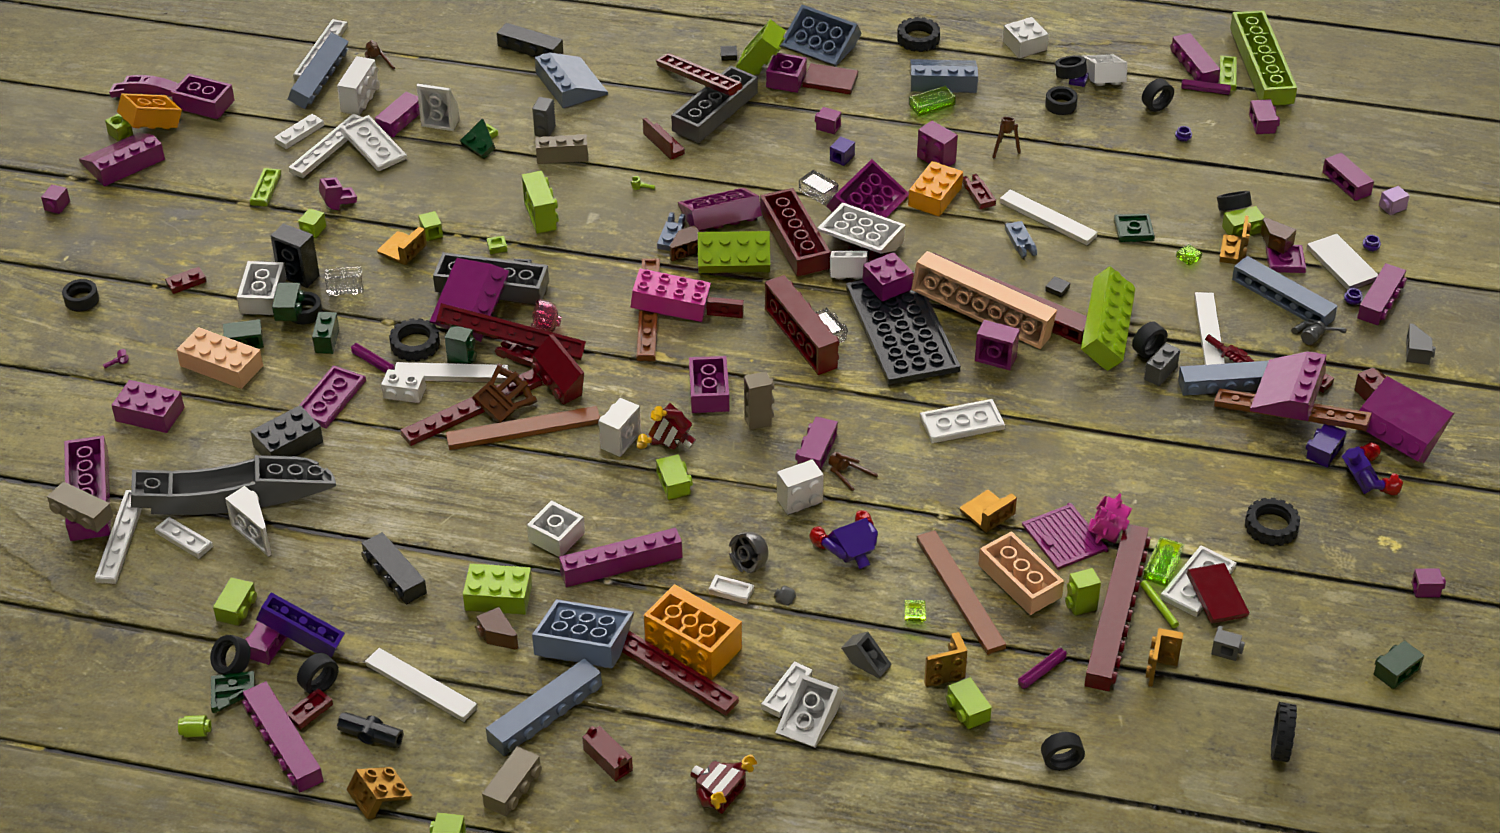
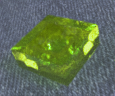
(1189, 254)
(915, 610)

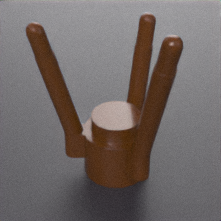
(373, 50)
(1007, 126)
(841, 462)

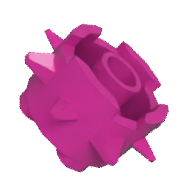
(1110, 519)

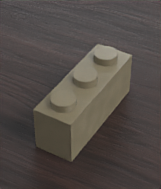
(561, 149)
(758, 400)
(80, 506)
(511, 781)

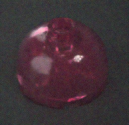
(545, 316)

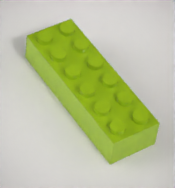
(1108, 318)

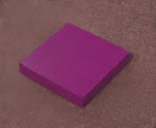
(1290, 262)

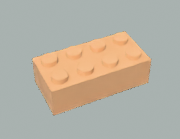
(219, 357)
(1021, 573)

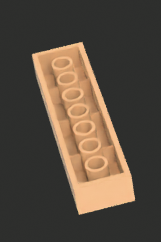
(983, 298)

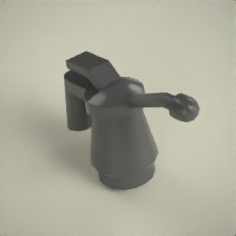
(1312, 330)

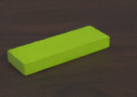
(1228, 71)
(265, 187)

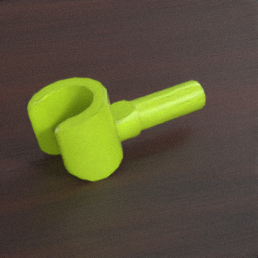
(637, 184)

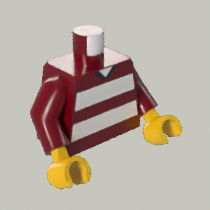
(669, 429)
(721, 782)

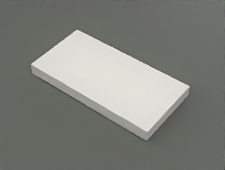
(373, 143)
(1342, 261)
(962, 421)
(1180, 590)

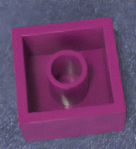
(786, 72)
(937, 144)
(887, 276)
(997, 345)

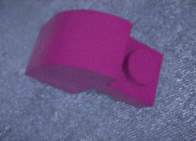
(334, 194)

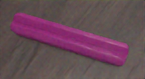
(1206, 86)
(371, 357)
(1042, 668)

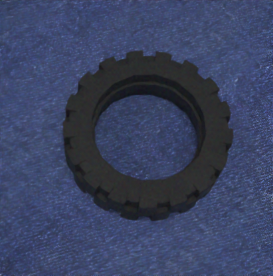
(918, 24)
(414, 327)
(1267, 535)
(1283, 732)

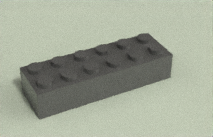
(711, 108)
(525, 280)

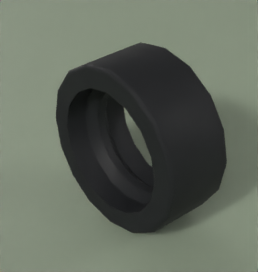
(1071, 67)
(1164, 98)
(1061, 108)
(1234, 200)
(79, 286)
(309, 316)
(1149, 339)
(219, 652)
(311, 667)
(1065, 760)

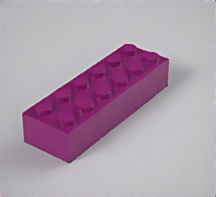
(88, 470)

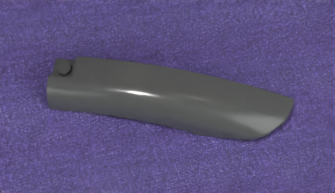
(204, 490)

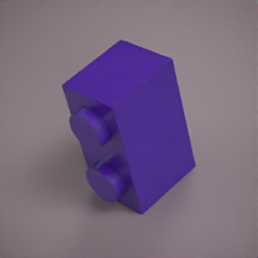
(1325, 444)

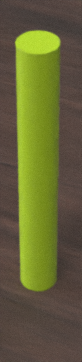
(1159, 604)

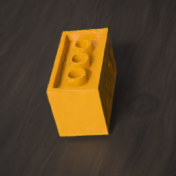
(693, 631)

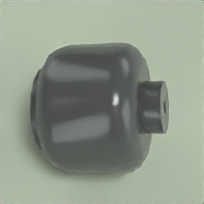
(785, 595)

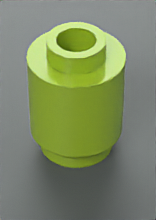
(194, 726)

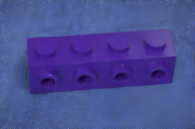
(299, 625)

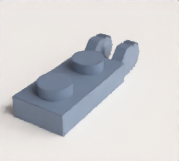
(669, 231)
(1020, 238)

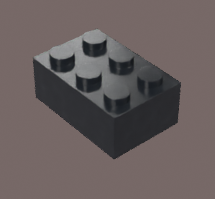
(297, 252)
(287, 434)

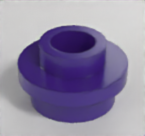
(1183, 133)
(1371, 242)
(1353, 296)

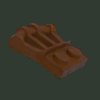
(495, 402)

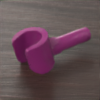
(121, 357)

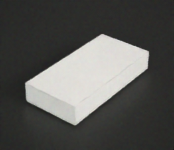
(731, 589)

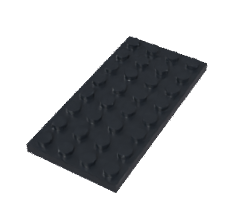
(903, 334)

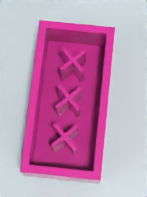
(670, 295)

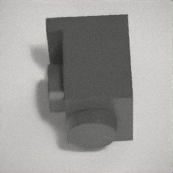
(1227, 644)

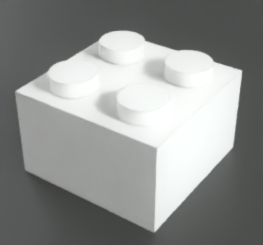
(1025, 37)
(619, 427)
(800, 487)
(555, 528)

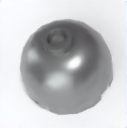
(748, 551)

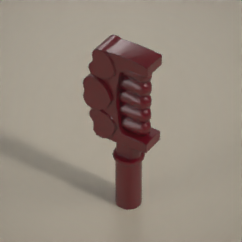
(1231, 351)

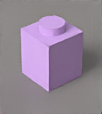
(1394, 200)

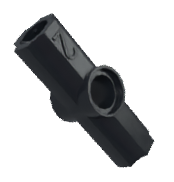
(370, 730)

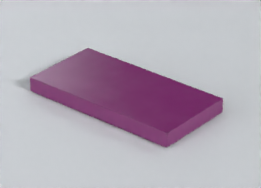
(332, 394)

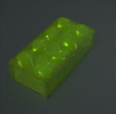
(932, 100)
(1163, 561)

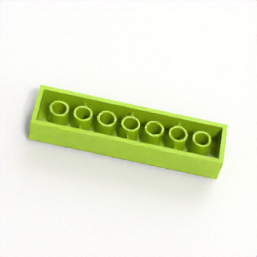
(1263, 57)

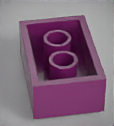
(203, 96)
(709, 384)
(148, 406)

